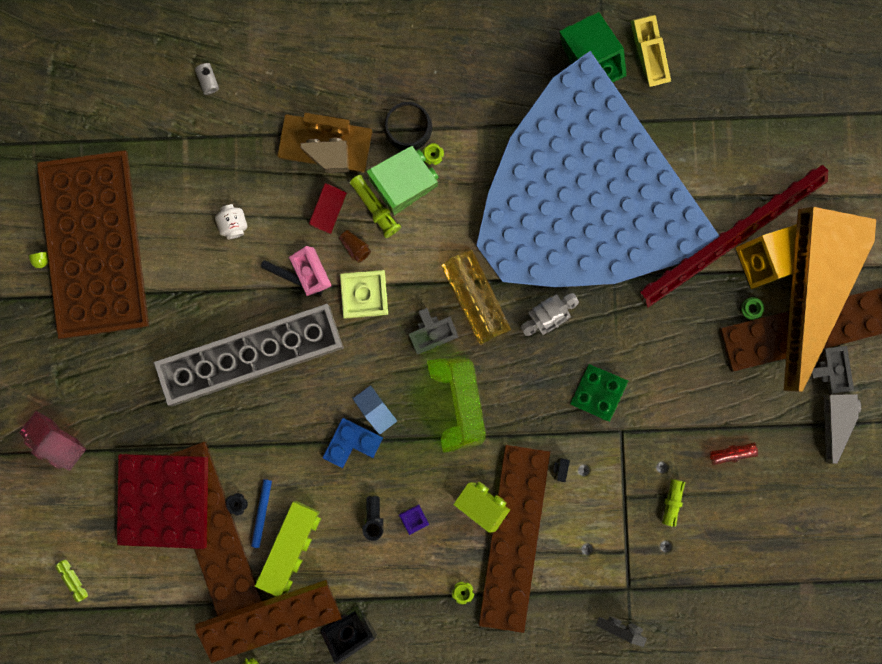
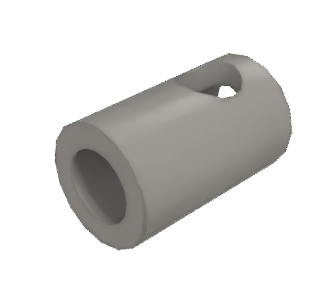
(206, 78)

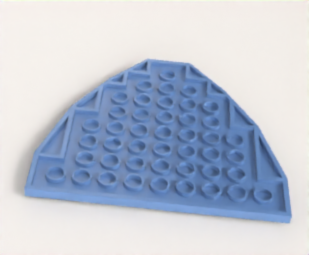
(586, 192)

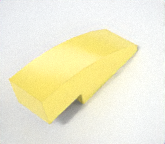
(651, 50)

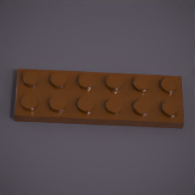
(268, 621)

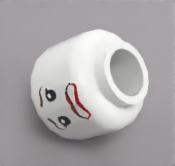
(231, 222)

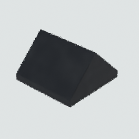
(348, 634)

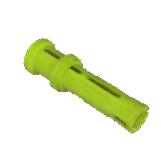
(380, 214)

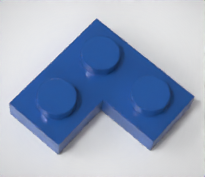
(348, 437)

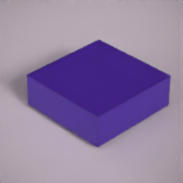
(414, 519)

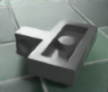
(432, 332)
(835, 370)
(629, 633)

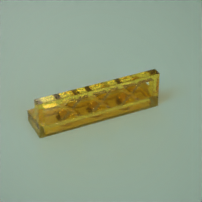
(472, 298)

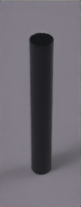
(283, 273)

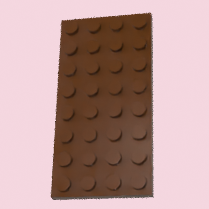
(93, 245)

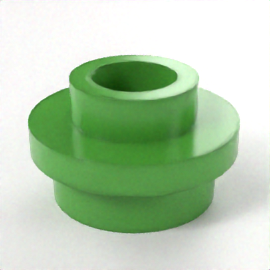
(758, 305)

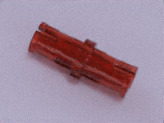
(734, 453)

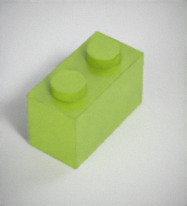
(482, 506)

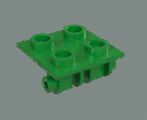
(599, 392)

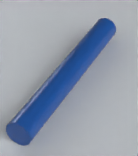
(261, 513)

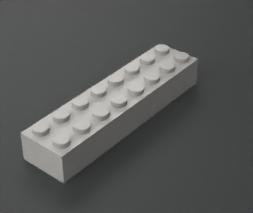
(248, 355)

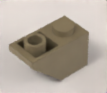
(329, 156)

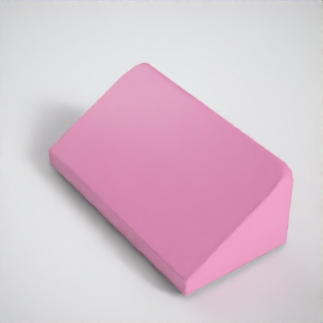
(310, 270)

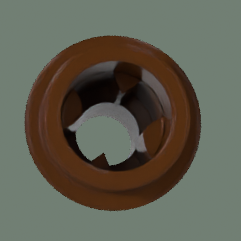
(355, 246)

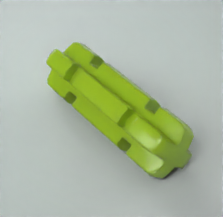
(71, 580)

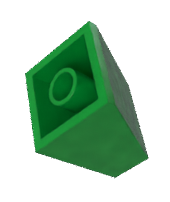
(595, 36)

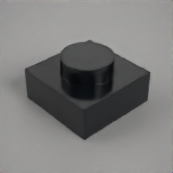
(560, 469)

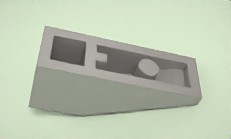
(840, 418)

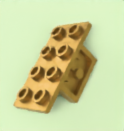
(320, 127)

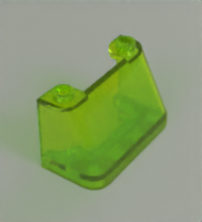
(470, 423)

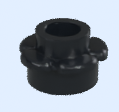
(239, 510)

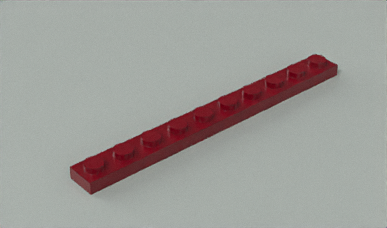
(728, 240)

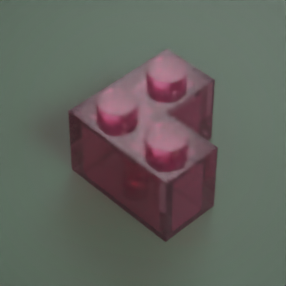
(51, 442)

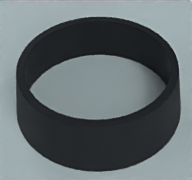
(402, 146)

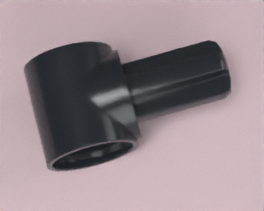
(373, 517)

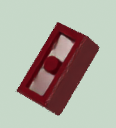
(327, 208)

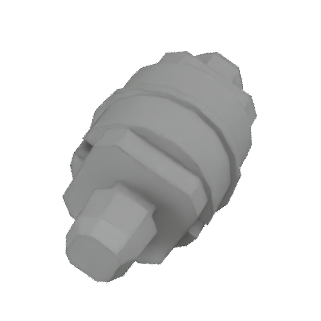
(549, 314)

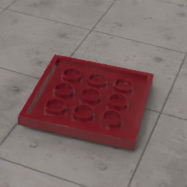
(162, 501)

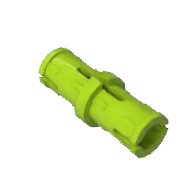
(673, 502)

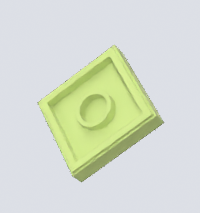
(364, 294)

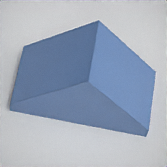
(374, 410)

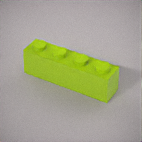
(288, 548)

